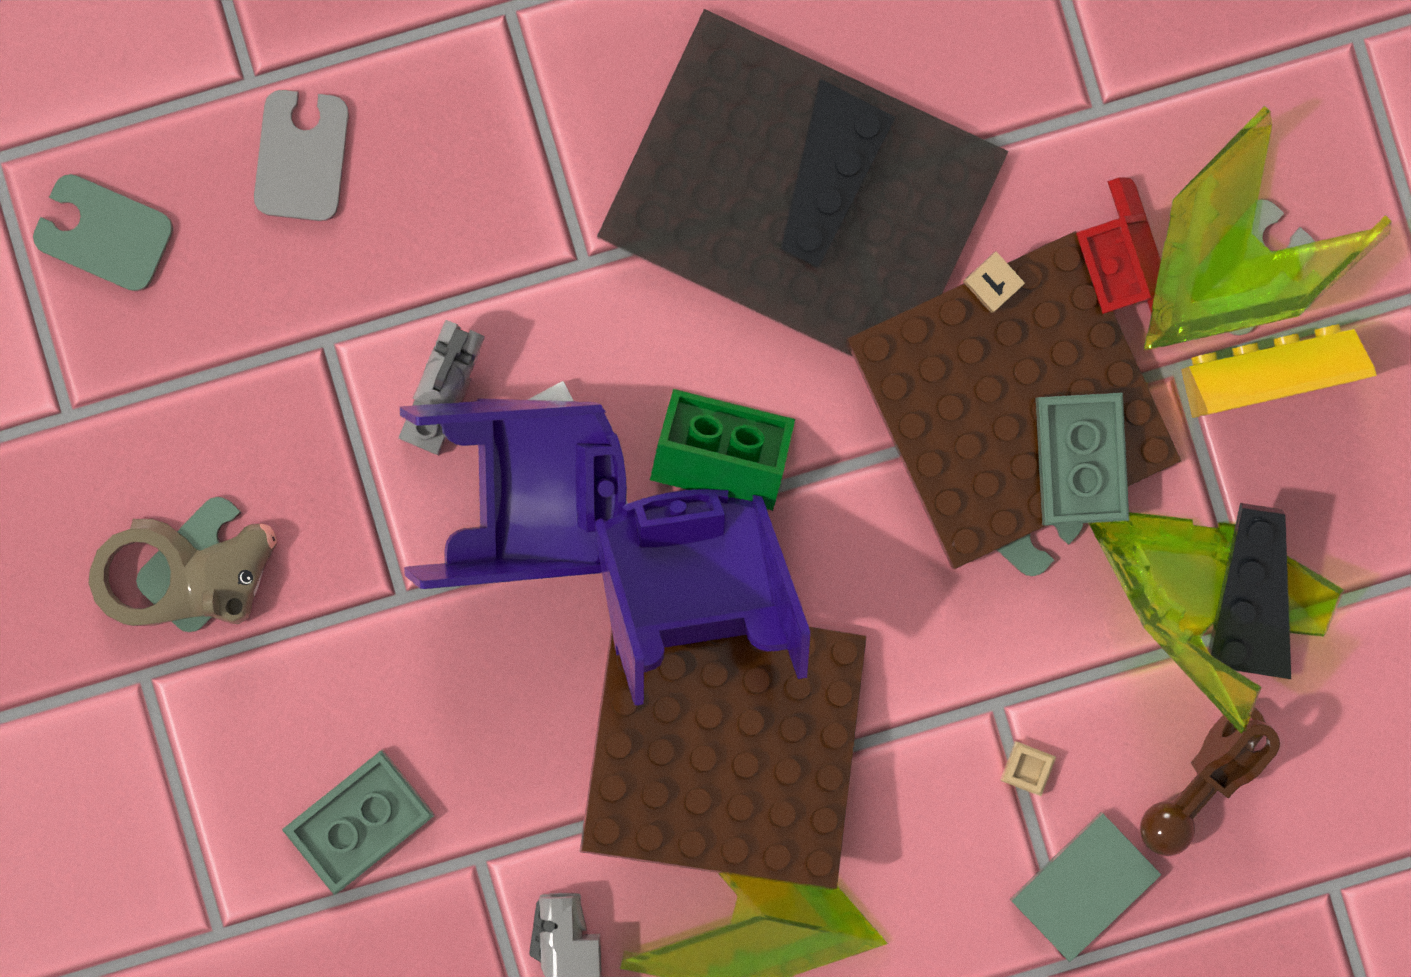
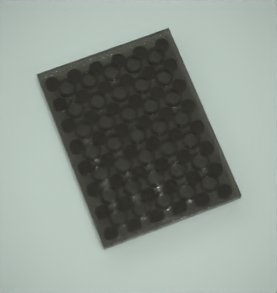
(721, 176)

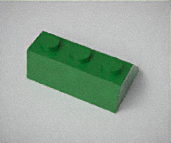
(722, 448)

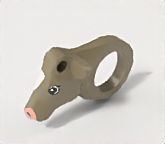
(202, 582)

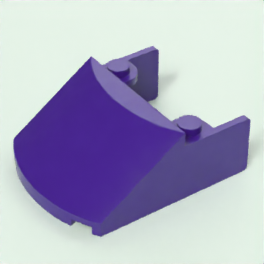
(541, 489)
(694, 573)

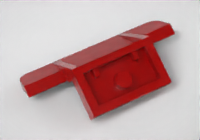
(1122, 252)

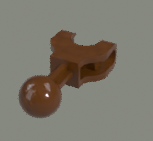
(1222, 766)

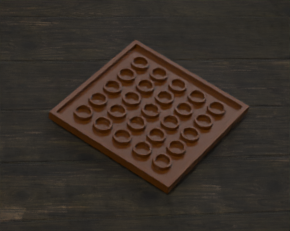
(965, 389)
(729, 760)

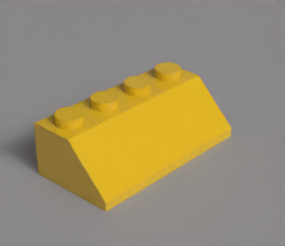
(1275, 372)

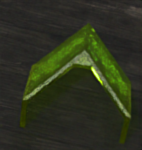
(1219, 273)
(1175, 586)
(772, 933)

